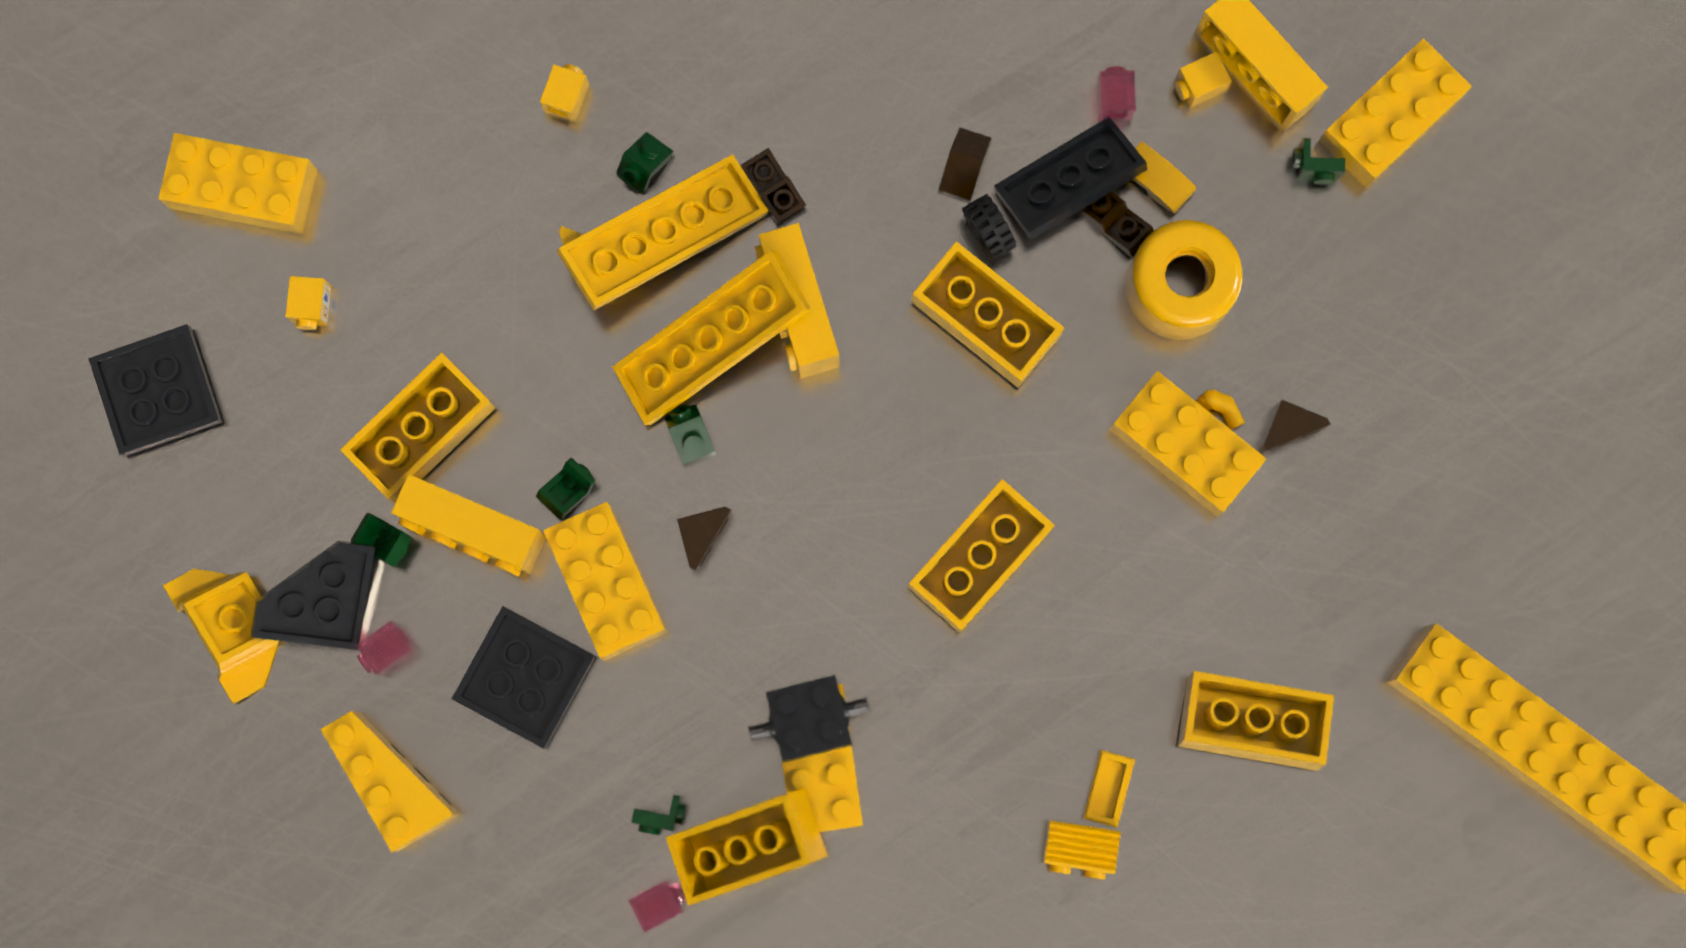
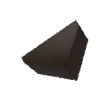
(964, 164)
(1289, 425)
(701, 533)

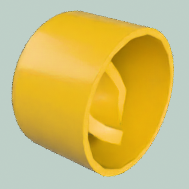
(1163, 309)

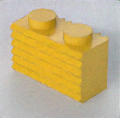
(1081, 848)

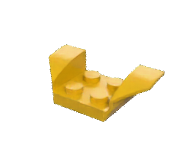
(222, 615)

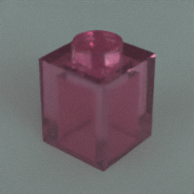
(1116, 94)
(385, 649)
(658, 904)

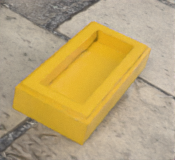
(1108, 788)

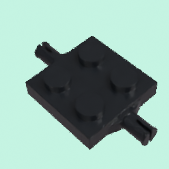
(809, 719)

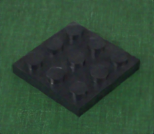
(155, 390)
(523, 677)

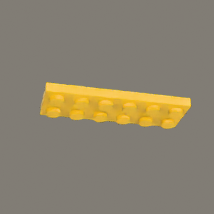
(662, 232)
(711, 337)

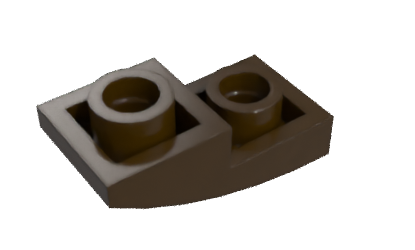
(773, 185)
(1118, 222)

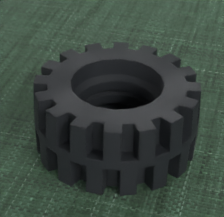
(989, 227)

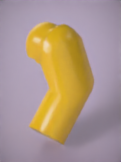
(1224, 404)

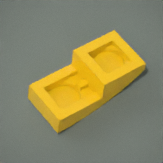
(1163, 180)

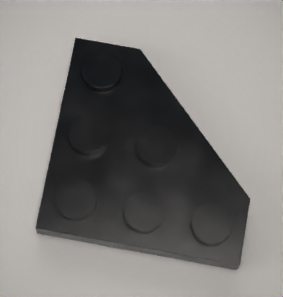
(320, 600)

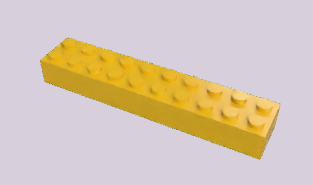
(1547, 752)

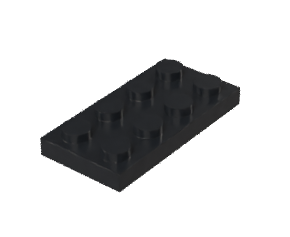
(1070, 177)

